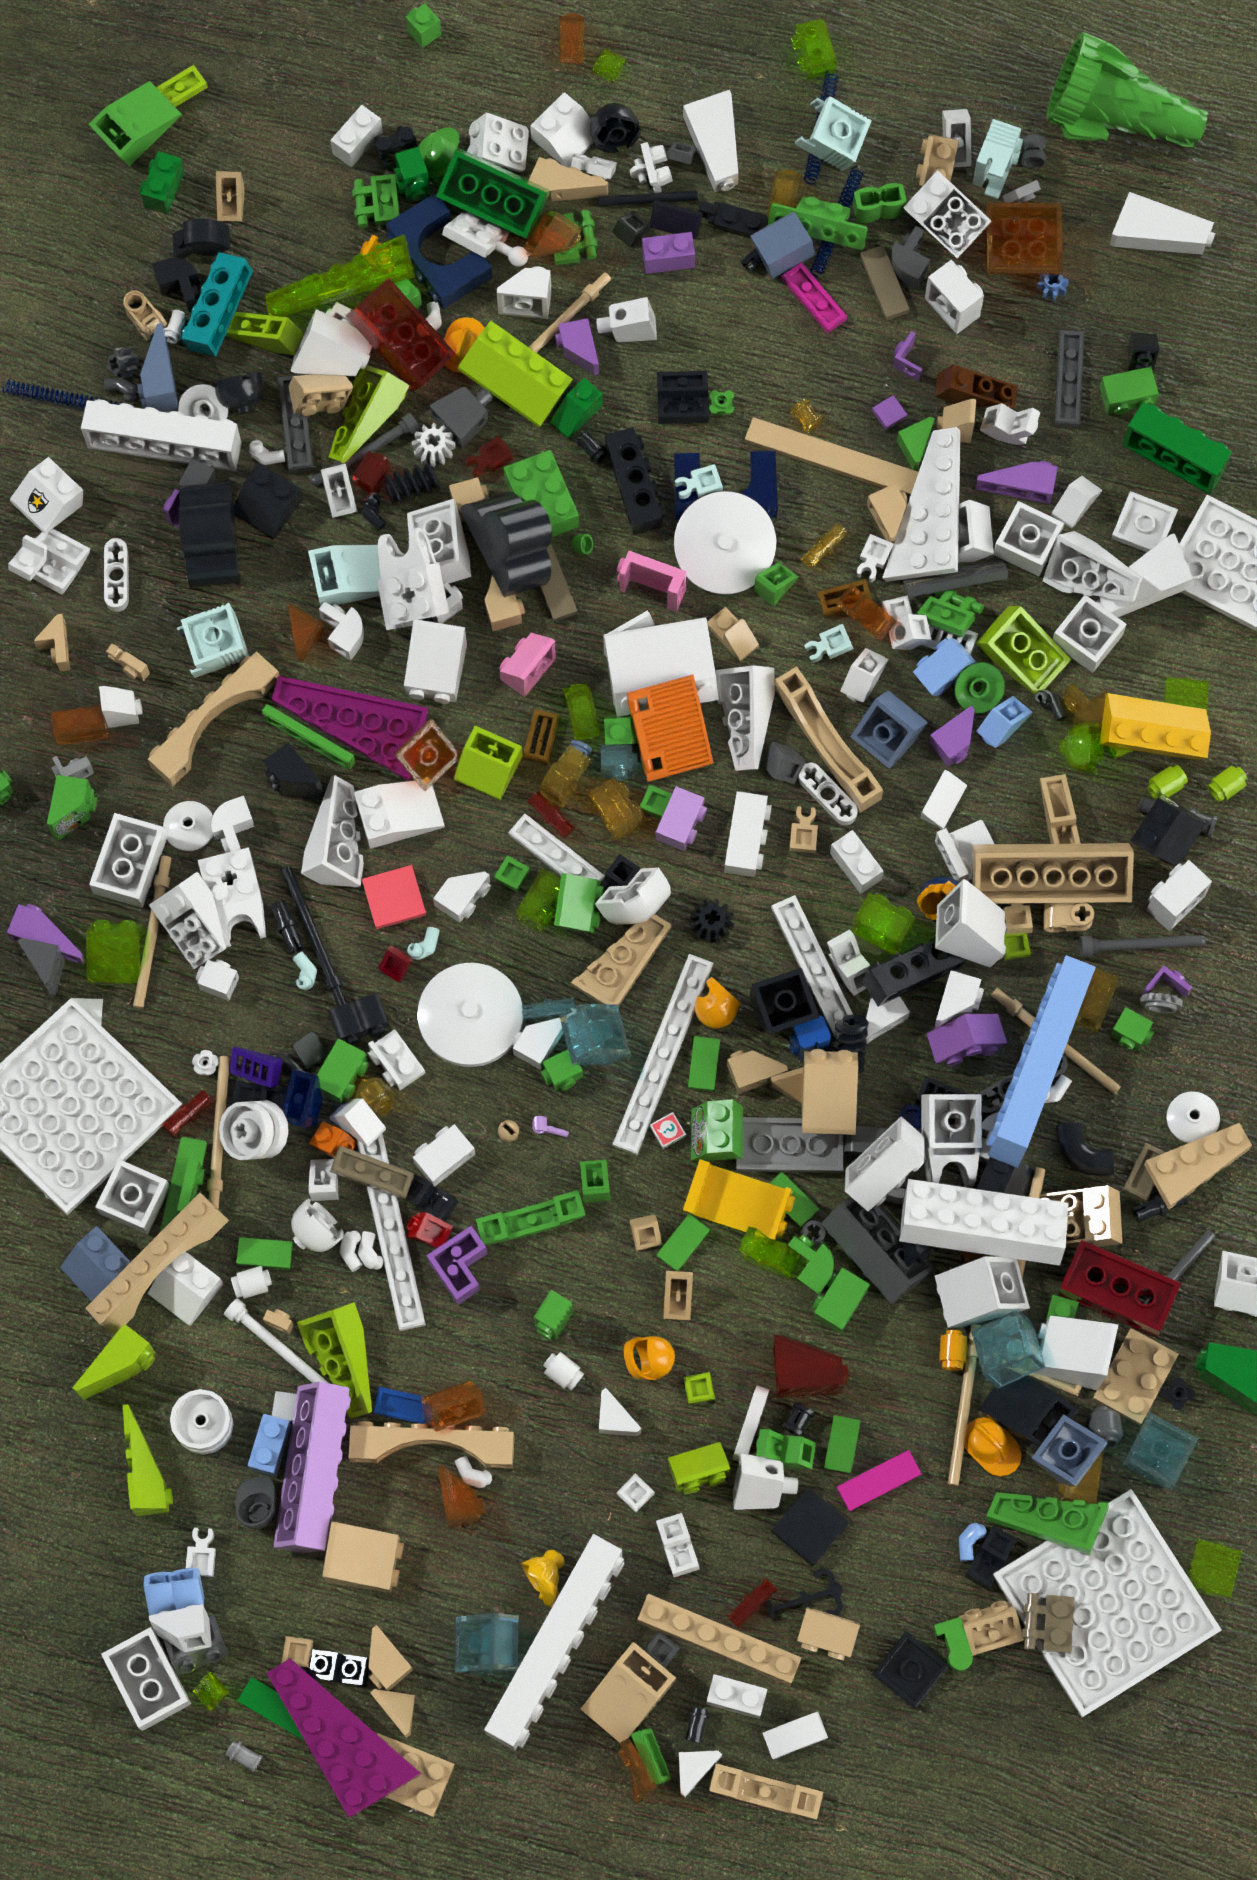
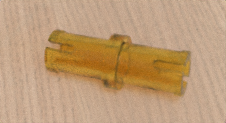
(824, 546)

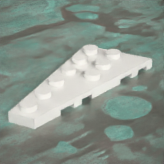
(931, 521)

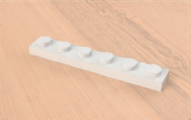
(812, 961)

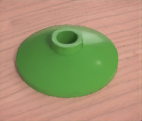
(990, 689)

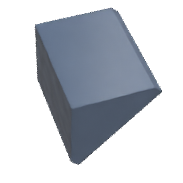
(783, 245)
(1069, 1451)

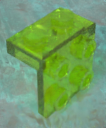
(113, 951)

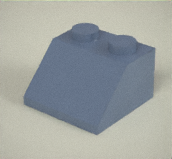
(888, 729)
(94, 1263)

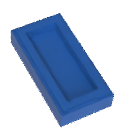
(399, 1406)

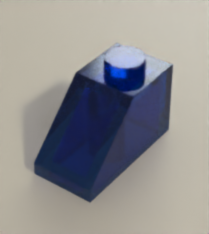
(303, 1099)

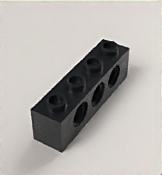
(639, 517)
(885, 987)

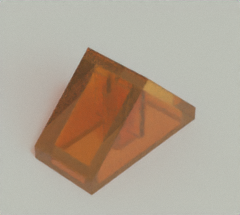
(305, 631)

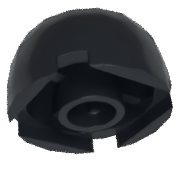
(614, 127)
(240, 392)

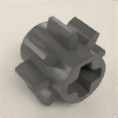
(123, 362)

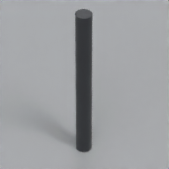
(647, 198)

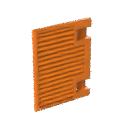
(670, 727)

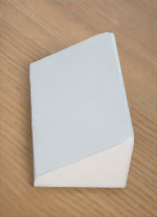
(943, 800)

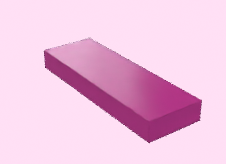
(814, 297)
(879, 1480)

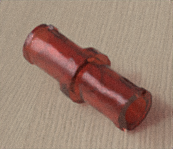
(551, 814)
(187, 1113)
(752, 1602)

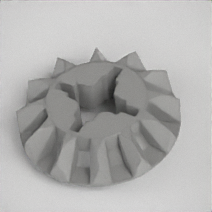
(1161, 1002)

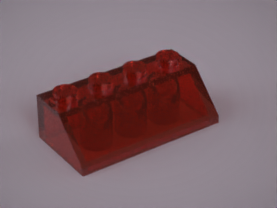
(400, 334)

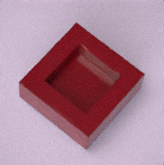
(395, 964)

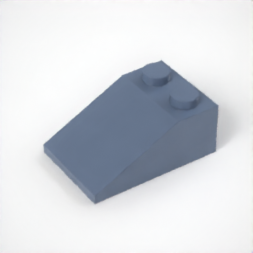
(157, 376)

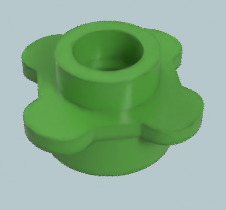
(721, 409)

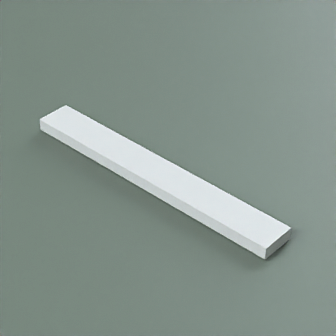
(662, 1055)
(394, 1247)

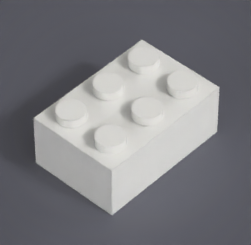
(128, 860)
(885, 1164)
(146, 1679)

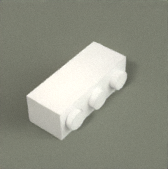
(747, 834)

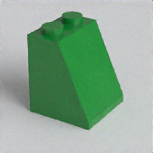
(1230, 1372)

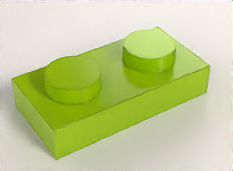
(183, 86)

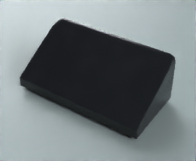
(675, 219)

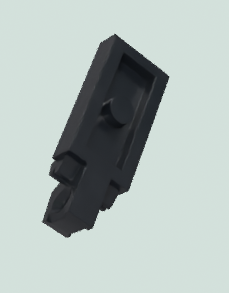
(733, 218)

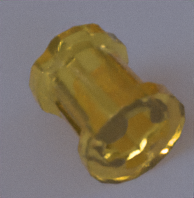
(806, 415)

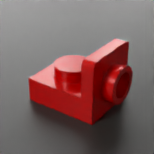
(428, 1229)

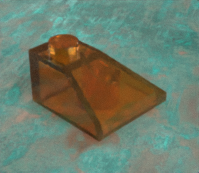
(552, 235)
(427, 755)
(459, 1500)

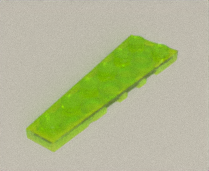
(355, 277)

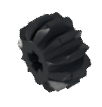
(719, 927)

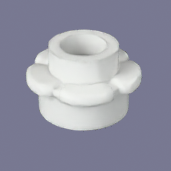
(208, 1069)

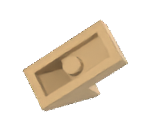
(733, 634)
(55, 638)

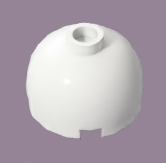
(315, 1227)

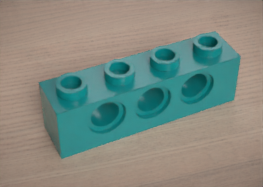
(226, 296)

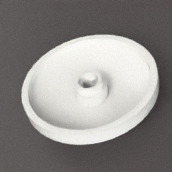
(724, 542)
(470, 1014)

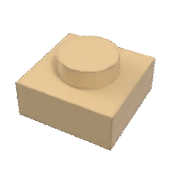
(279, 1321)

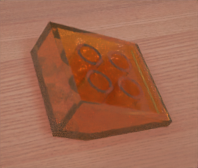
(1024, 238)

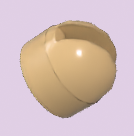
(504, 1134)

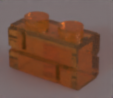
(79, 725)
(453, 1405)

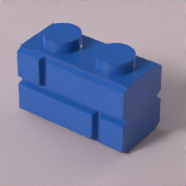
(809, 1037)

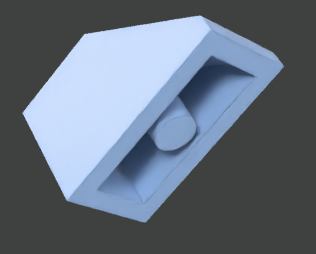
(1003, 721)

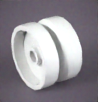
(253, 1130)
(206, 1437)

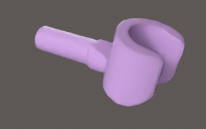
(540, 1126)

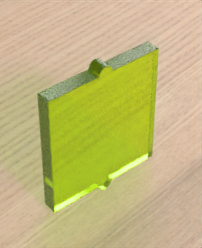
(1187, 692)
(1214, 1568)

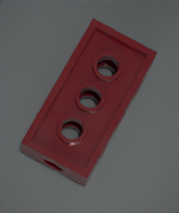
(1119, 1271)

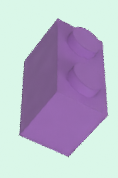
(668, 252)

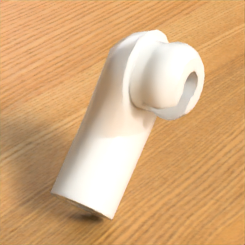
(434, 316)
(347, 1250)

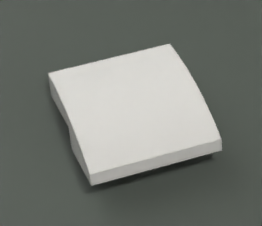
(63, 560)

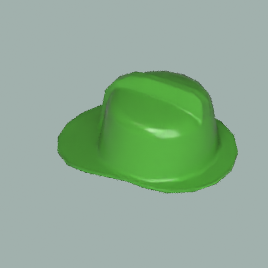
(438, 150)

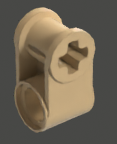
(145, 317)
(1064, 917)

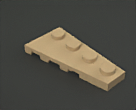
(619, 967)
(1190, 1165)

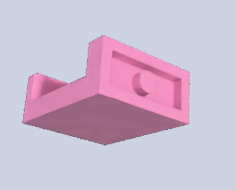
(654, 575)

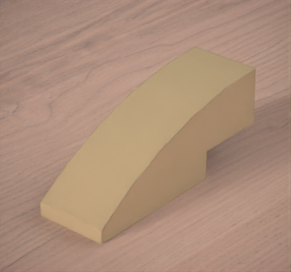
(1059, 810)

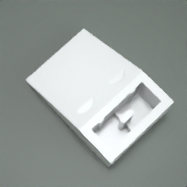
(947, 214)
(191, 920)

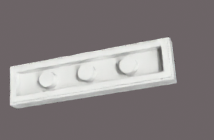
(551, 850)

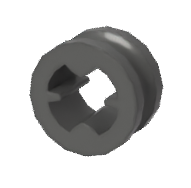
(815, 1224)

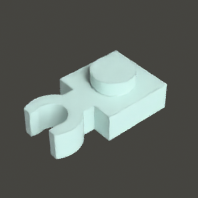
(703, 481)
(834, 643)

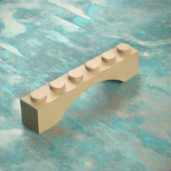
(500, 611)
(249, 682)
(844, 765)
(120, 1299)
(375, 1443)
(720, 1639)

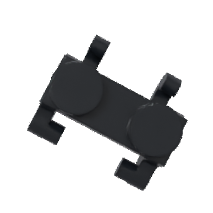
(386, 145)

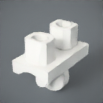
(652, 156)

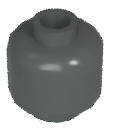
(1106, 1424)

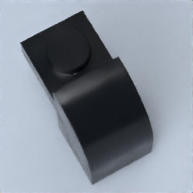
(201, 235)
(177, 275)

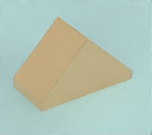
(229, 196)
(678, 1295)

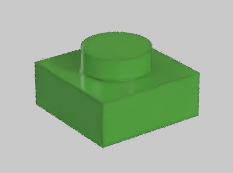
(655, 801)
(512, 873)
(1062, 1307)

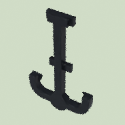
(834, 1590)

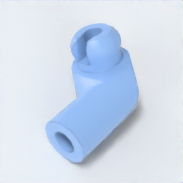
(968, 1538)

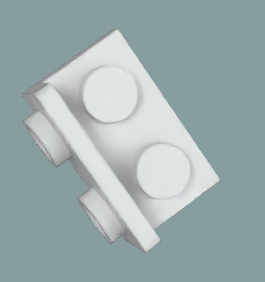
(396, 1059)

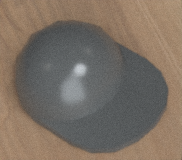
(256, 1502)

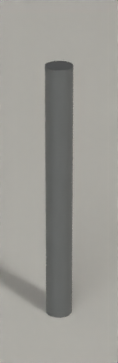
(1189, 1258)

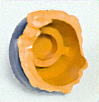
(933, 893)

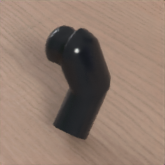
(371, 510)

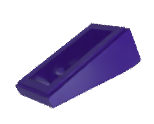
(273, 1063)

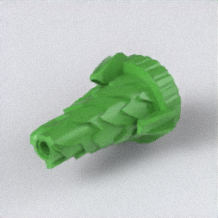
(1105, 90)

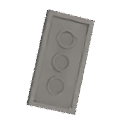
(782, 1147)

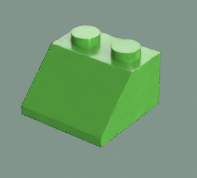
(577, 902)

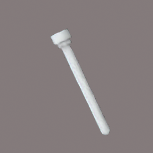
(238, 1312)

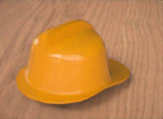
(460, 338)
(992, 1447)

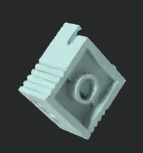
(836, 133)
(997, 156)
(214, 639)

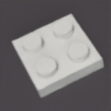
(1143, 522)

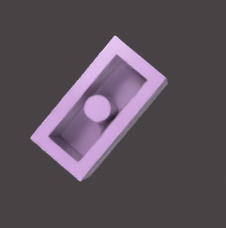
(681, 818)

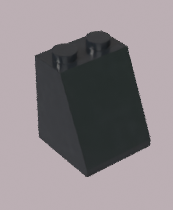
(783, 1001)

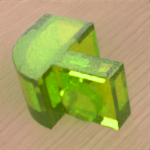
(581, 711)
(767, 1253)

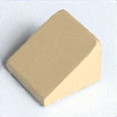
(645, 1232)

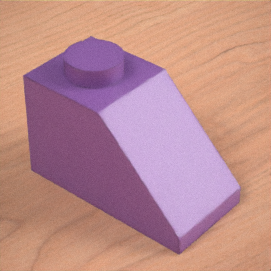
(578, 344)
(954, 738)

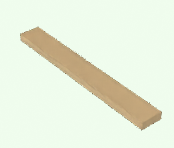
(830, 456)

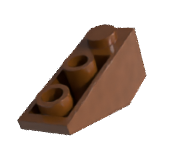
(960, 384)

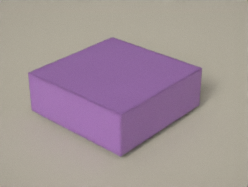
(889, 412)

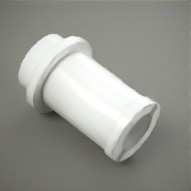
(175, 326)

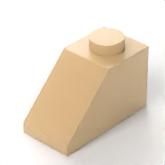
(960, 416)
(888, 510)
(752, 1070)
(386, 1661)

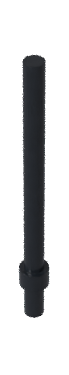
(332, 981)

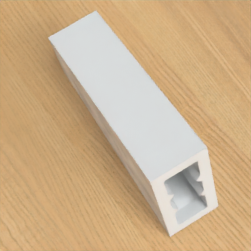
(713, 134)
(1160, 228)
(1162, 574)

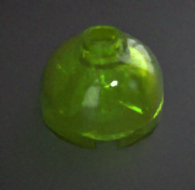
(1082, 747)

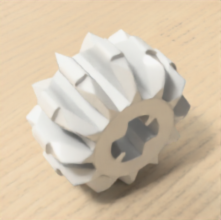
(441, 440)

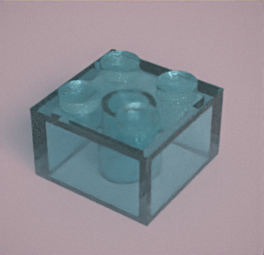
(594, 1034)
(1008, 1348)
(1160, 1451)
(486, 1643)

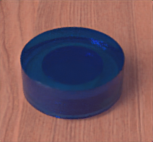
(912, 1115)

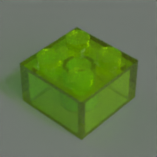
(883, 923)

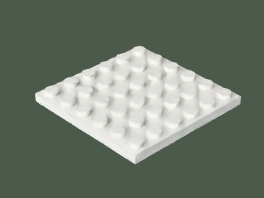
(76, 1106)
(1129, 1605)

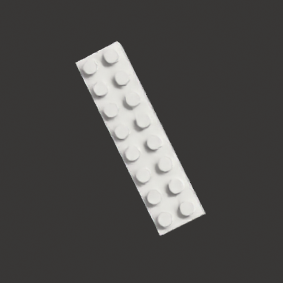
(554, 1642)

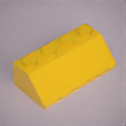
(1155, 727)

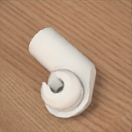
(264, 456)
(1058, 1089)
(366, 1252)
(472, 1476)

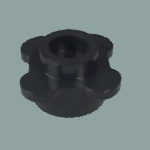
(1178, 1401)

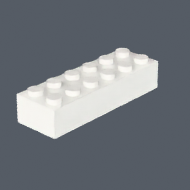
(160, 434)
(984, 1222)

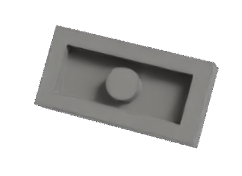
(1023, 193)

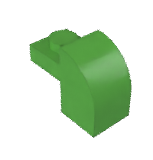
(820, 1263)
(790, 1450)

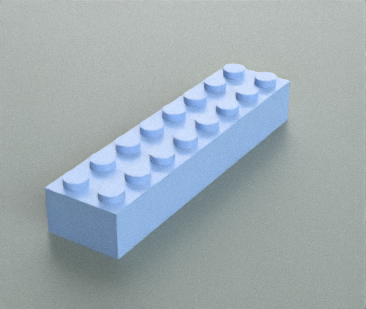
(1039, 1060)

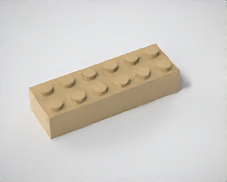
(1054, 872)

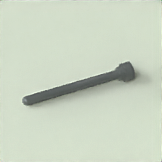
(406, 426)
(1090, 946)

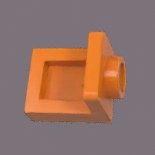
(329, 1138)

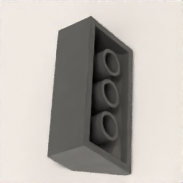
(875, 1247)

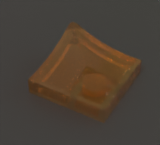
(641, 1779)

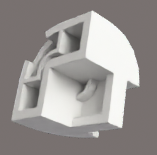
(637, 900)

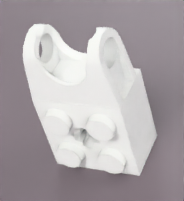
(411, 580)
(236, 901)
(951, 1144)

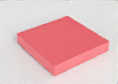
(394, 897)

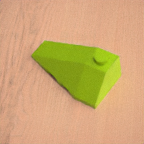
(373, 401)
(340, 1348)
(145, 1484)

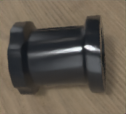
(798, 1420)

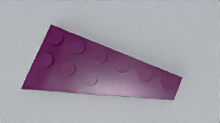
(360, 721)
(348, 1752)

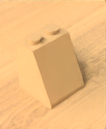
(829, 1092)
(362, 1558)

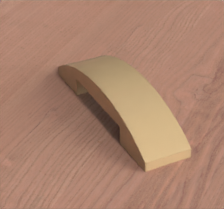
(765, 1792)

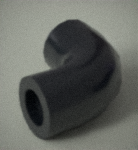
(1080, 1155)

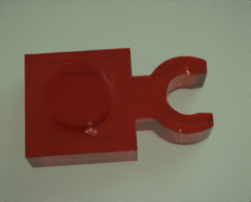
(492, 455)

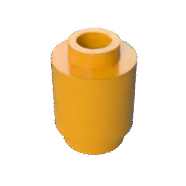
(953, 1350)

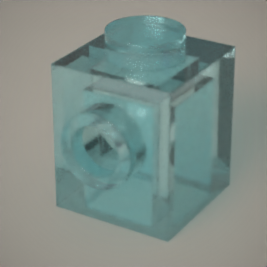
(617, 761)

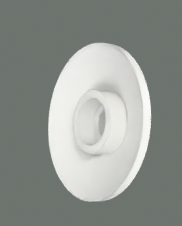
(193, 398)
(190, 837)
(1185, 1127)

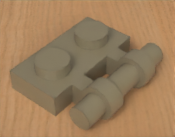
(1057, 1623)

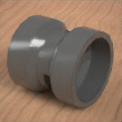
(1033, 151)

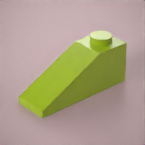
(266, 332)

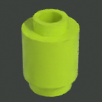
(1167, 782)
(1227, 783)

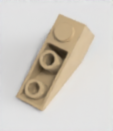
(567, 182)

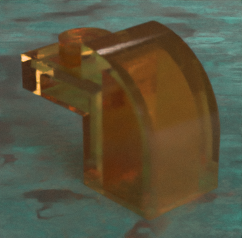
(572, 38)
(866, 612)

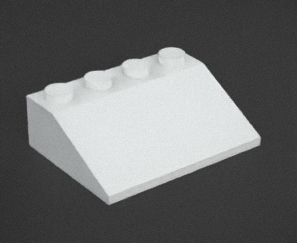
(659, 655)

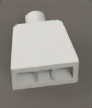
(630, 321)
(760, 1483)

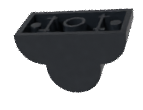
(209, 534)
(512, 540)

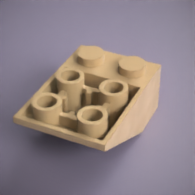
(1092, 1215)
(628, 1693)

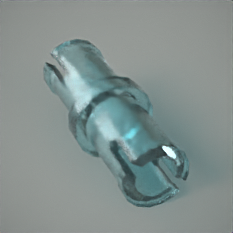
(547, 1008)

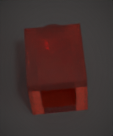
(371, 472)

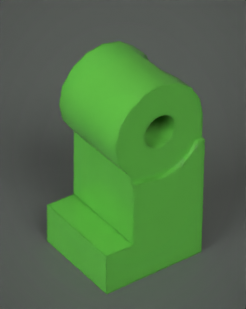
(957, 1644)

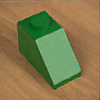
(577, 408)

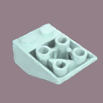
(345, 573)

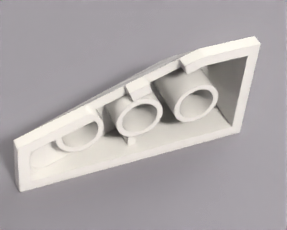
(1089, 569)
(747, 704)
(332, 847)

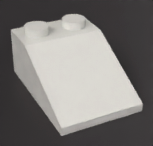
(446, 538)
(397, 812)

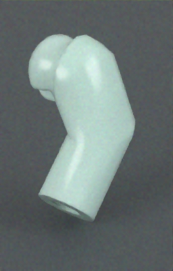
(425, 948)
(307, 973)

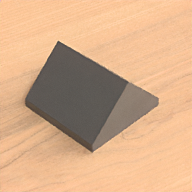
(46, 961)

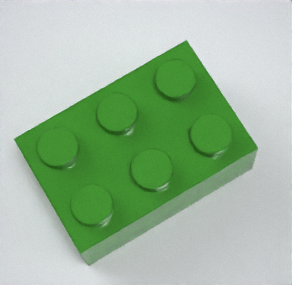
(542, 481)

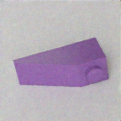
(1025, 481)
(34, 925)

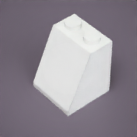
(331, 348)
(435, 661)
(970, 925)
(981, 1291)
(1076, 1350)

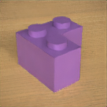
(967, 1037)
(452, 1260)

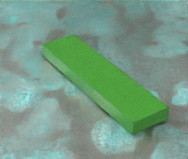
(308, 737)

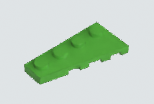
(1060, 1522)

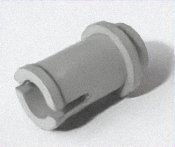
(243, 1755)

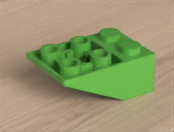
(135, 121)

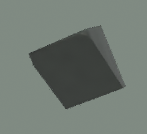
(630, 228)
(309, 1050)

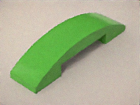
(531, 1219)

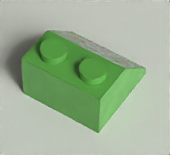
(70, 805)
(717, 1131)

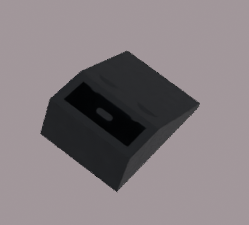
(1026, 1410)

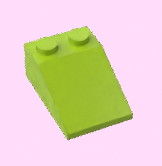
(1023, 649)
(118, 1361)

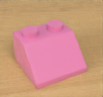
(528, 663)

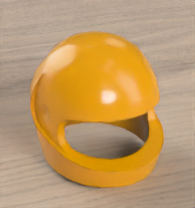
(718, 1007)
(655, 1357)

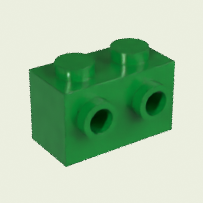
(412, 175)
(162, 182)

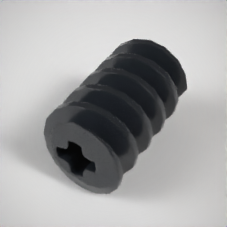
(411, 482)
(852, 1036)

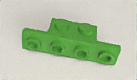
(824, 221)
(185, 1178)

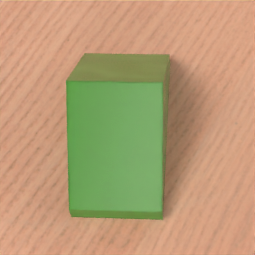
(914, 441)
(774, 583)
(595, 1181)
(842, 1444)

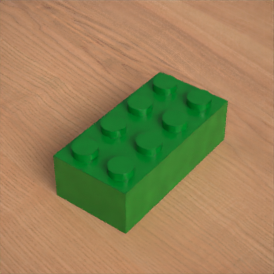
(493, 193)
(1177, 447)

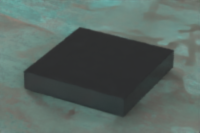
(910, 1670)

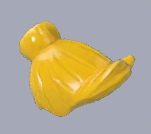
(544, 1575)

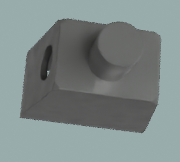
(462, 413)

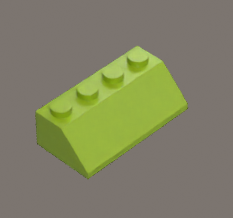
(515, 374)

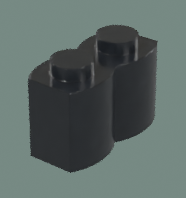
(359, 1019)

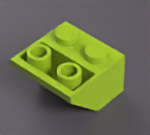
(488, 763)
(699, 1468)

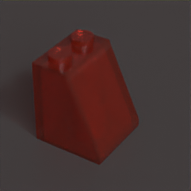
(806, 1369)

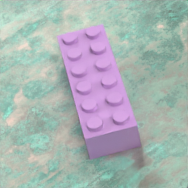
(312, 1467)

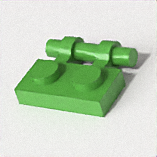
(384, 196)
(589, 244)
(949, 617)

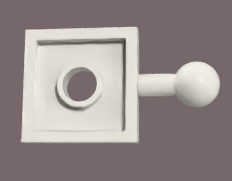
(483, 237)

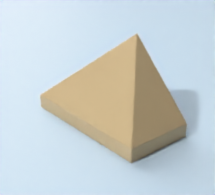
(789, 1084)
(398, 1708)

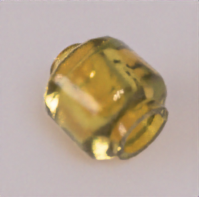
(376, 1095)

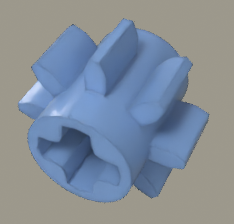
(1052, 285)

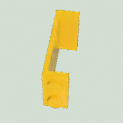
(738, 1201)

